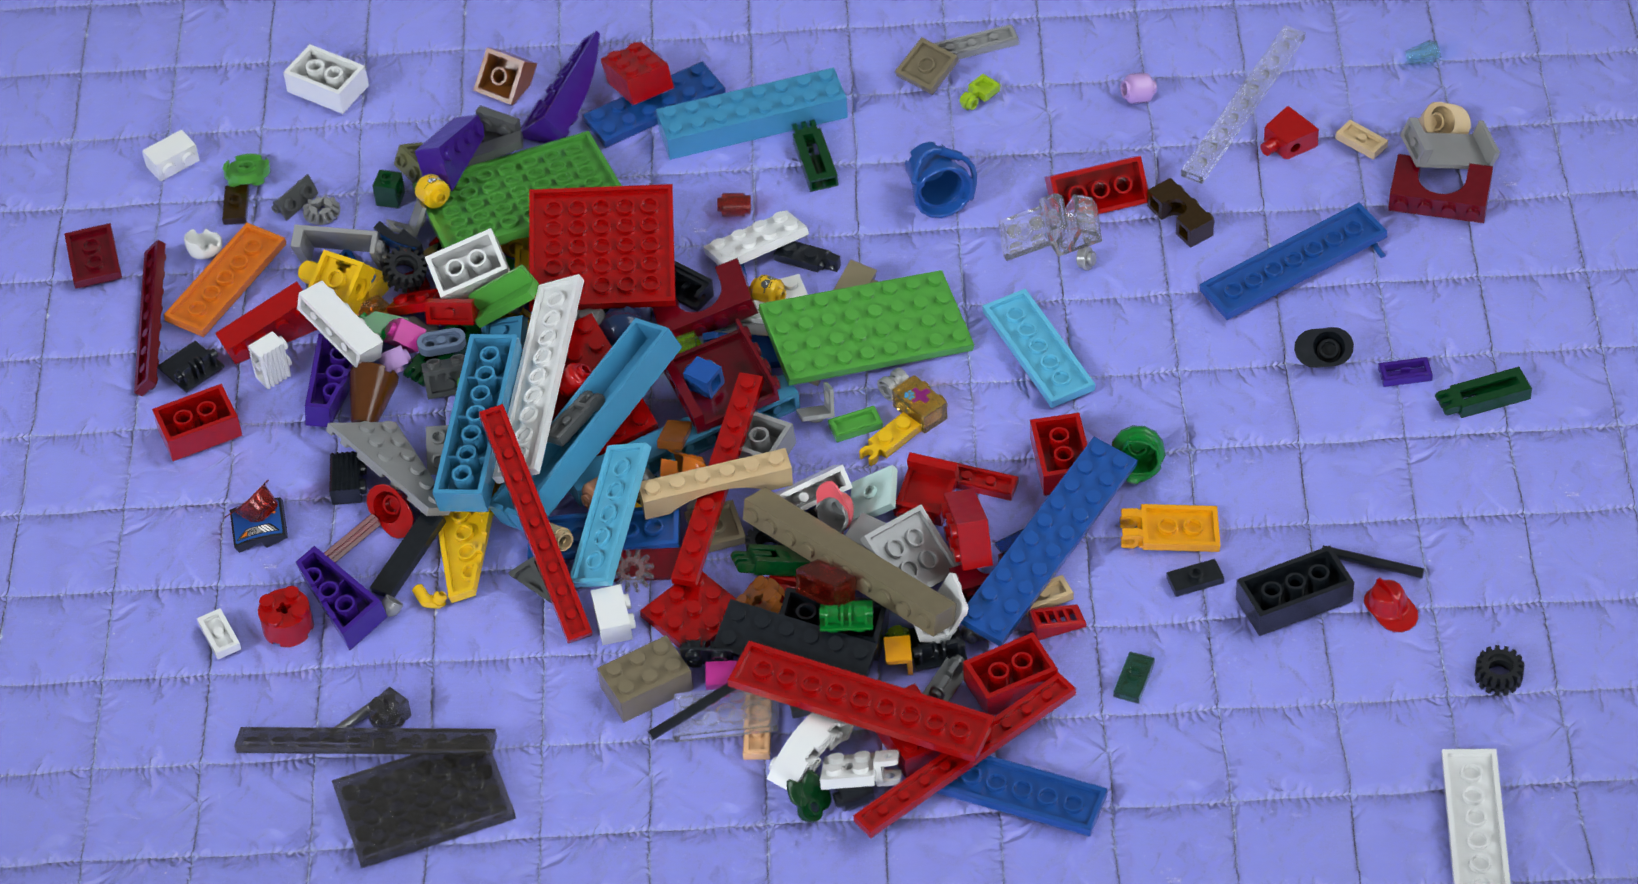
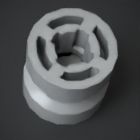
(888, 383)

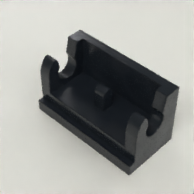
(692, 287)

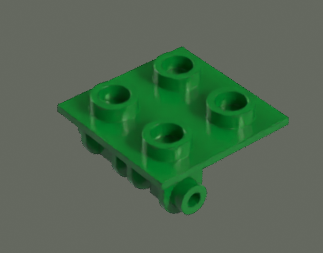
(850, 616)

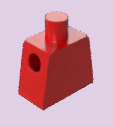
(1289, 135)

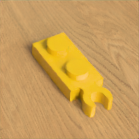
(890, 438)

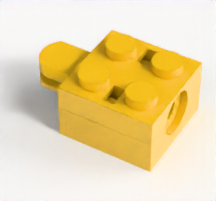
(344, 275)

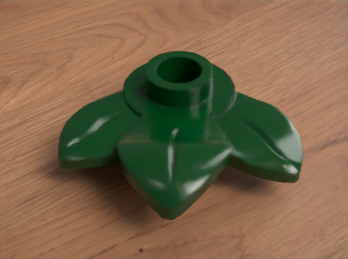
(809, 797)

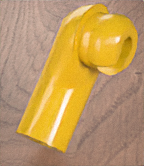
(426, 600)

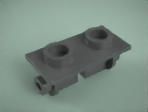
(295, 198)
(946, 679)

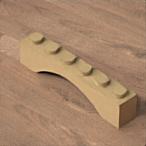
(669, 492)

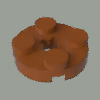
(763, 590)

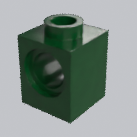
(388, 189)

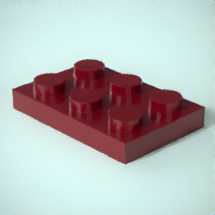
(92, 255)

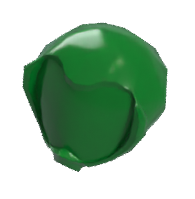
(1145, 447)

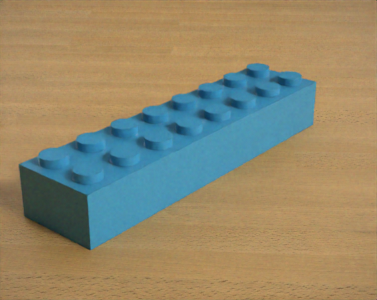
(751, 113)
(467, 458)

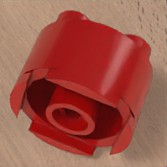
(285, 616)

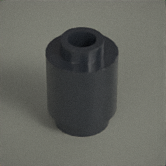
(852, 797)

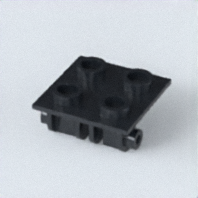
(191, 366)
(933, 654)
(696, 656)

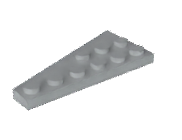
(390, 454)

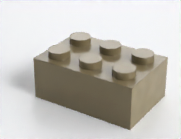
(644, 678)

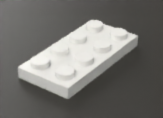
(757, 239)

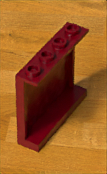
(734, 354)

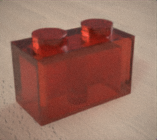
(825, 583)

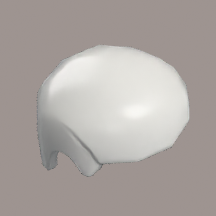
(202, 245)

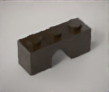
(1192, 223)

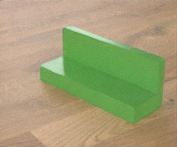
(504, 295)

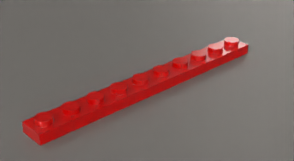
(709, 506)
(535, 524)
(947, 768)

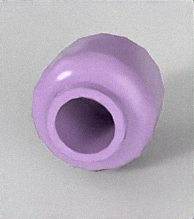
(1138, 88)

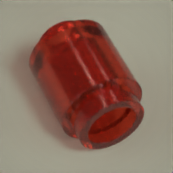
(734, 204)

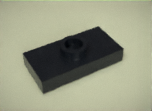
(1195, 577)

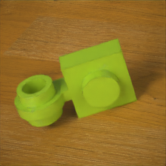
(981, 88)

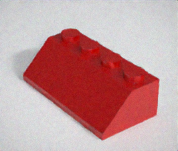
(1109, 184)

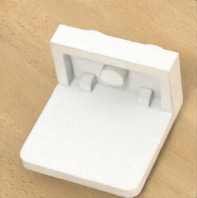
(952, 590)

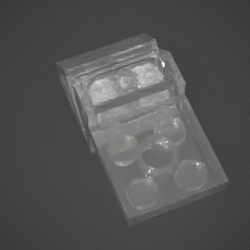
(1053, 225)

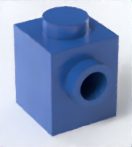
(703, 377)

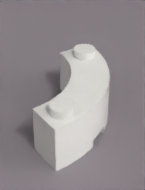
(805, 747)

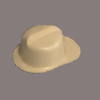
(1445, 118)

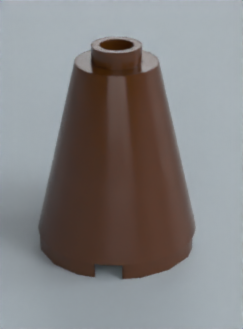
(370, 391)

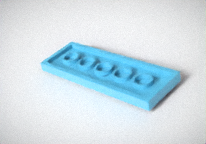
(1038, 348)
(610, 515)

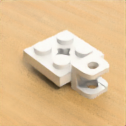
(860, 769)

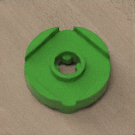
(246, 170)

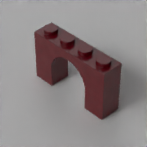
(1465, 204)
(733, 303)

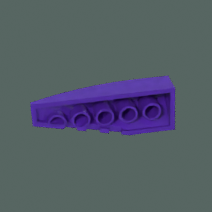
(565, 97)

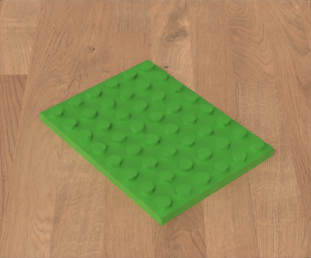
(497, 190)

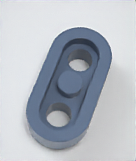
(441, 342)

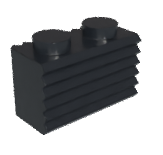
(346, 478)

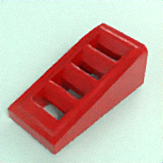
(1050, 628)

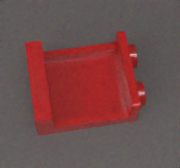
(450, 311)
(926, 484)

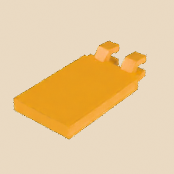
(1171, 528)

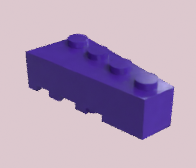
(451, 149)
(327, 384)
(344, 600)

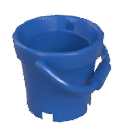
(938, 181)

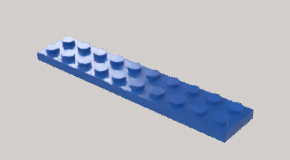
(1047, 541)

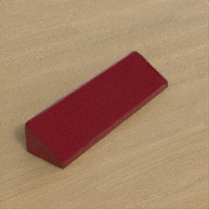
(662, 558)

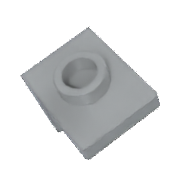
(416, 221)
(818, 413)

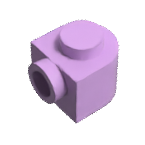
(395, 359)

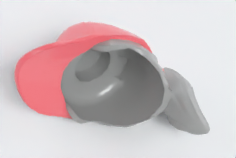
(834, 506)

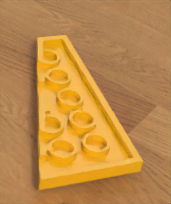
(463, 550)

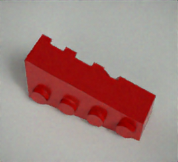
(275, 315)

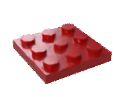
(689, 611)

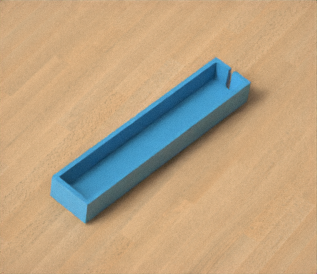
(623, 379)

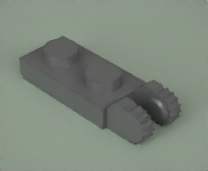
(574, 417)

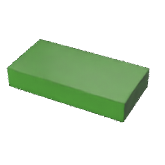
(855, 424)

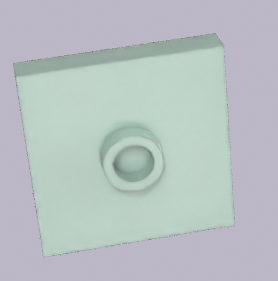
(875, 493)

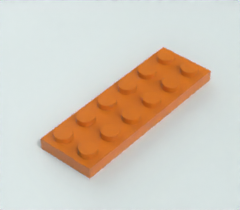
(224, 279)

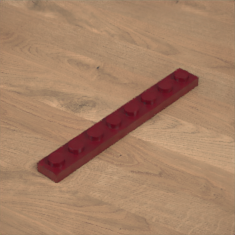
(150, 317)

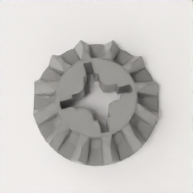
(326, 215)

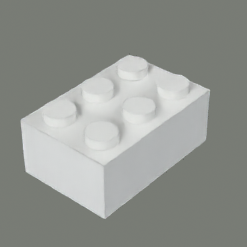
(326, 78)
(467, 265)

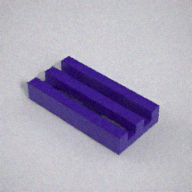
(1405, 374)

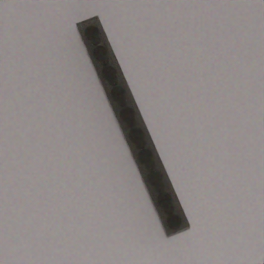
(366, 740)

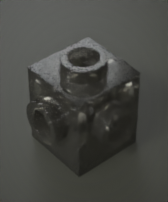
(389, 710)

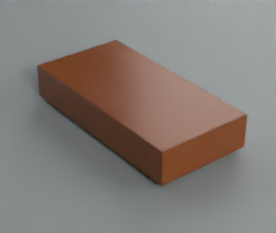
(674, 435)

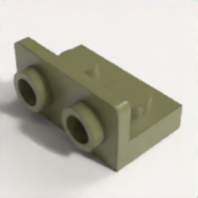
(407, 161)

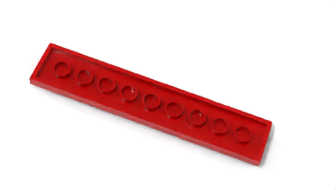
(862, 701)

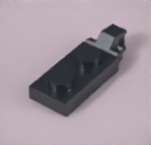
(807, 257)

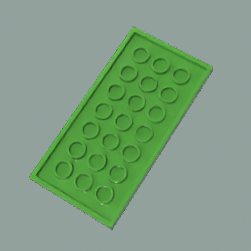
(865, 327)

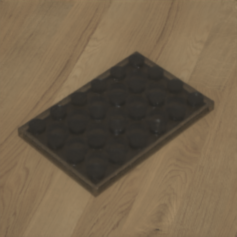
(420, 803)

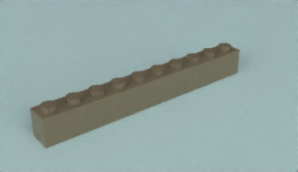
(873, 574)

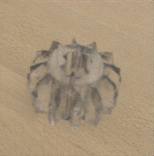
(641, 574)

